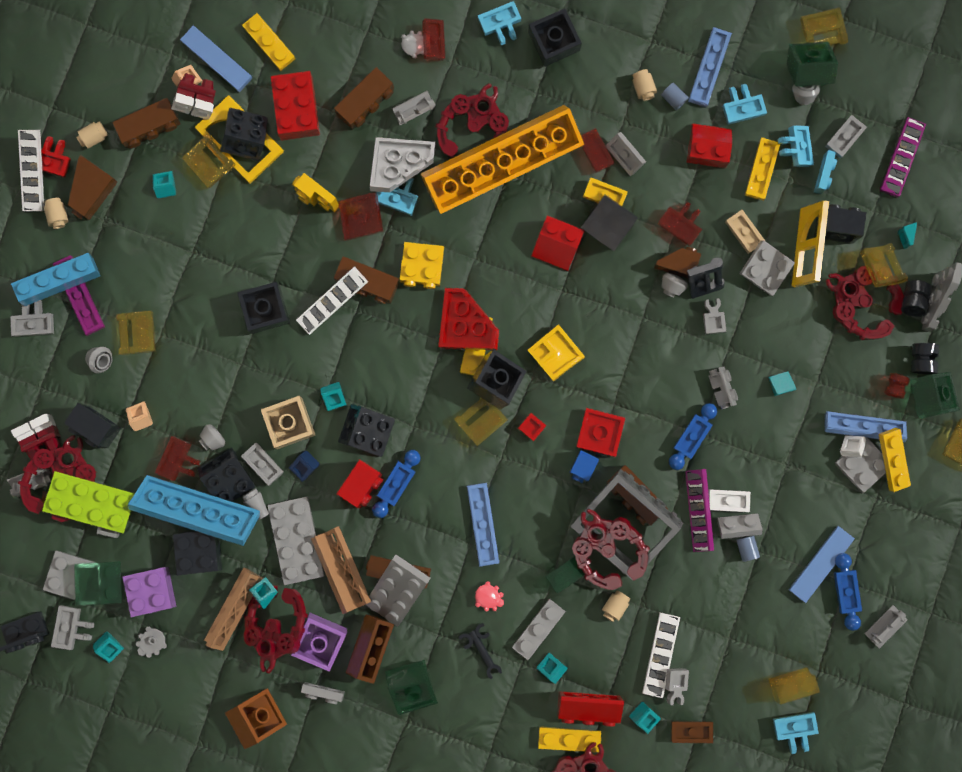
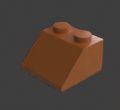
(256, 718)

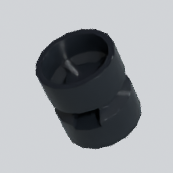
(916, 298)
(924, 358)

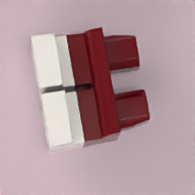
(194, 97)
(37, 434)

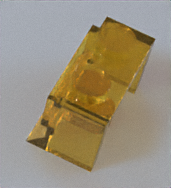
(793, 685)

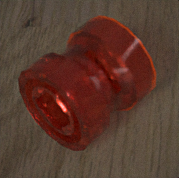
(897, 385)

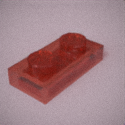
(433, 39)
(596, 151)

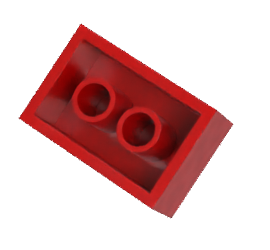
(295, 105)

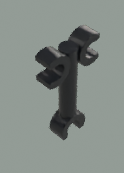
(474, 637)

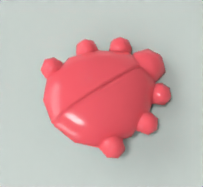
(488, 597)

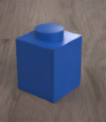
(583, 467)

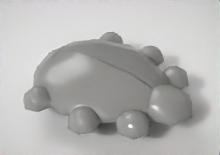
(413, 44)
(151, 642)

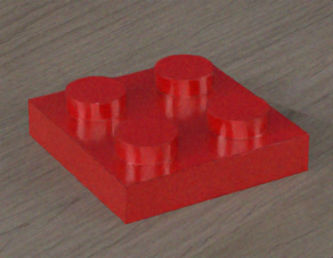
(600, 432)

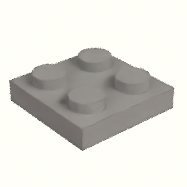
(767, 268)
(863, 470)
(61, 574)

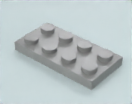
(292, 533)
(397, 590)

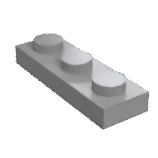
(538, 629)

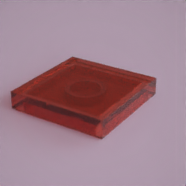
(360, 216)

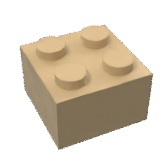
(288, 422)

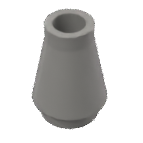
(255, 500)

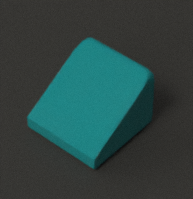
(164, 184)
(907, 235)
(782, 383)
(333, 396)
(263, 592)
(107, 647)
(552, 668)
(644, 717)

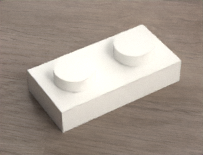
(729, 500)

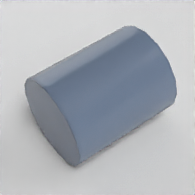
(674, 96)
(748, 548)

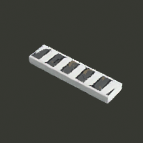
(31, 170)
(332, 300)
(661, 655)

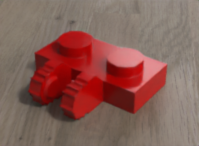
(54, 162)

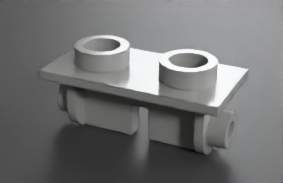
(413, 107)
(722, 380)
(42, 479)
(886, 626)

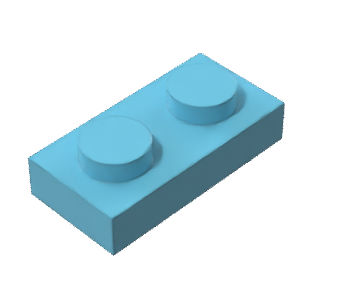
(824, 181)

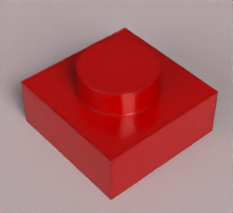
(532, 427)

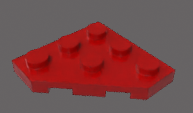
(465, 323)

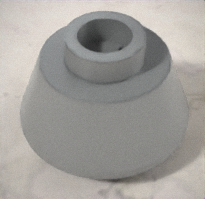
(806, 94)
(673, 284)
(99, 359)
(211, 438)

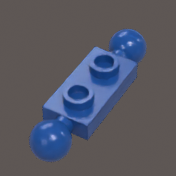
(692, 436)
(396, 483)
(848, 591)

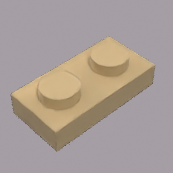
(744, 231)

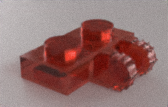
(679, 225)
(174, 458)

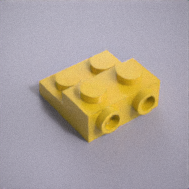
(312, 192)
(421, 265)

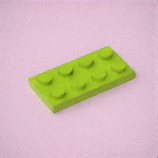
(88, 502)

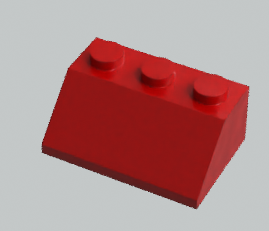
(590, 708)

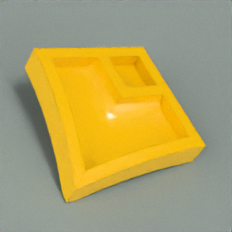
(556, 353)

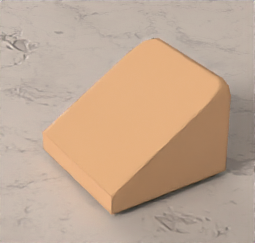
(178, 75)
(139, 416)

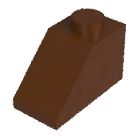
(679, 262)

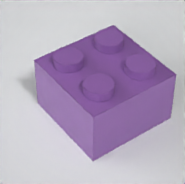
(149, 591)
(320, 642)

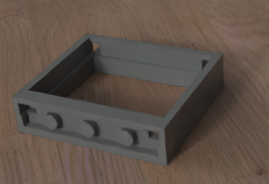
(643, 495)

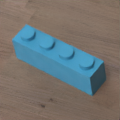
(55, 279)

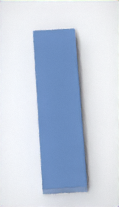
(216, 58)
(709, 67)
(861, 425)
(483, 524)
(821, 564)

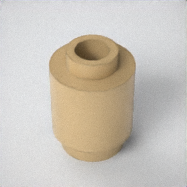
(644, 85)
(91, 134)
(55, 213)
(616, 606)

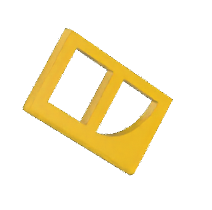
(220, 114)
(806, 217)

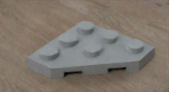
(398, 161)
(943, 285)

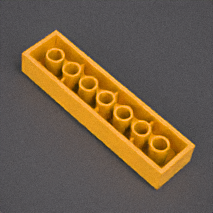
(502, 159)

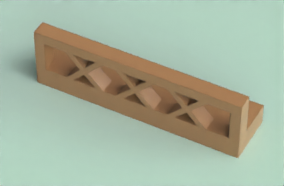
(339, 571)
(232, 610)

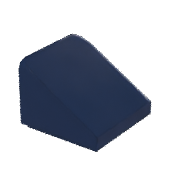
(304, 465)

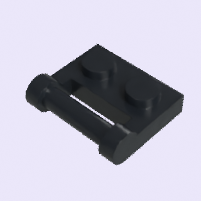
(699, 278)

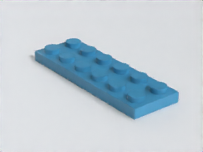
(194, 510)

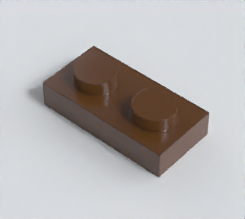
(691, 731)

